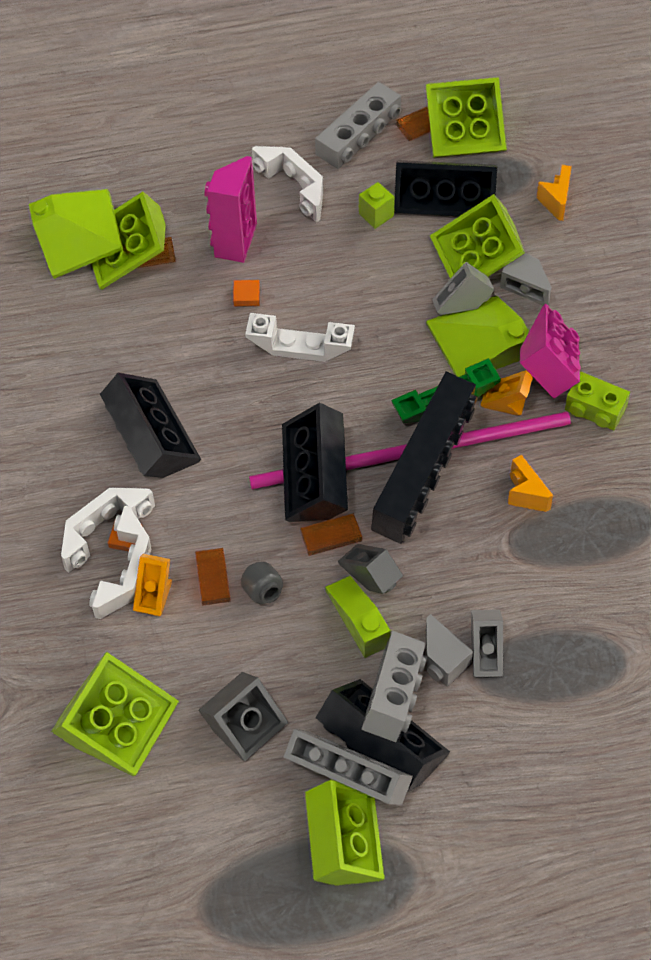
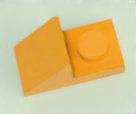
(554, 194)
(509, 394)
(529, 489)
(152, 584)

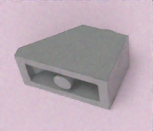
(526, 279)
(463, 291)
(487, 643)
(445, 653)

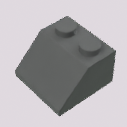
(243, 715)

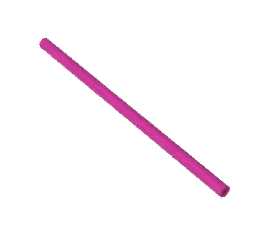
(468, 438)

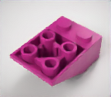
(552, 352)

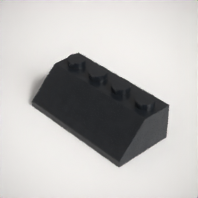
(442, 187)
(149, 425)
(314, 465)
(412, 753)

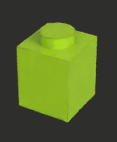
(376, 205)

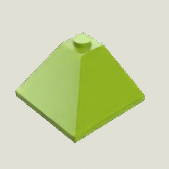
(465, 117)
(75, 229)
(142, 231)
(480, 237)
(480, 334)
(115, 715)

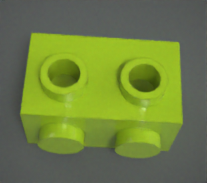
(597, 401)

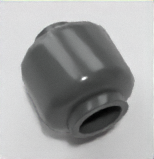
(262, 582)

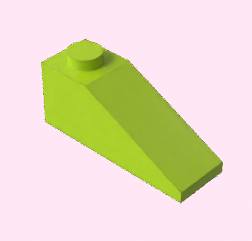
(359, 616)

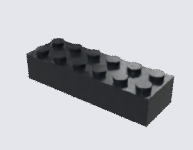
(423, 458)

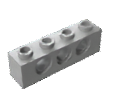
(358, 125)
(394, 687)
(348, 767)

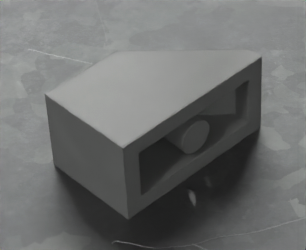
(371, 568)

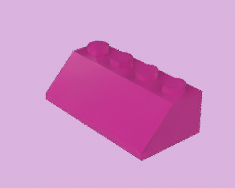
(232, 209)

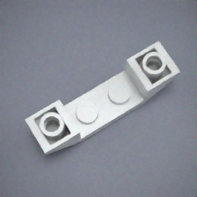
(275, 159)
(299, 344)
(104, 507)
(111, 596)

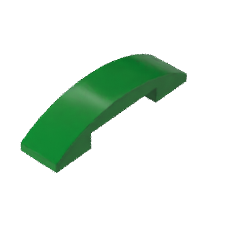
(412, 405)

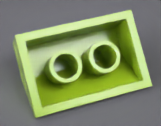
(343, 835)

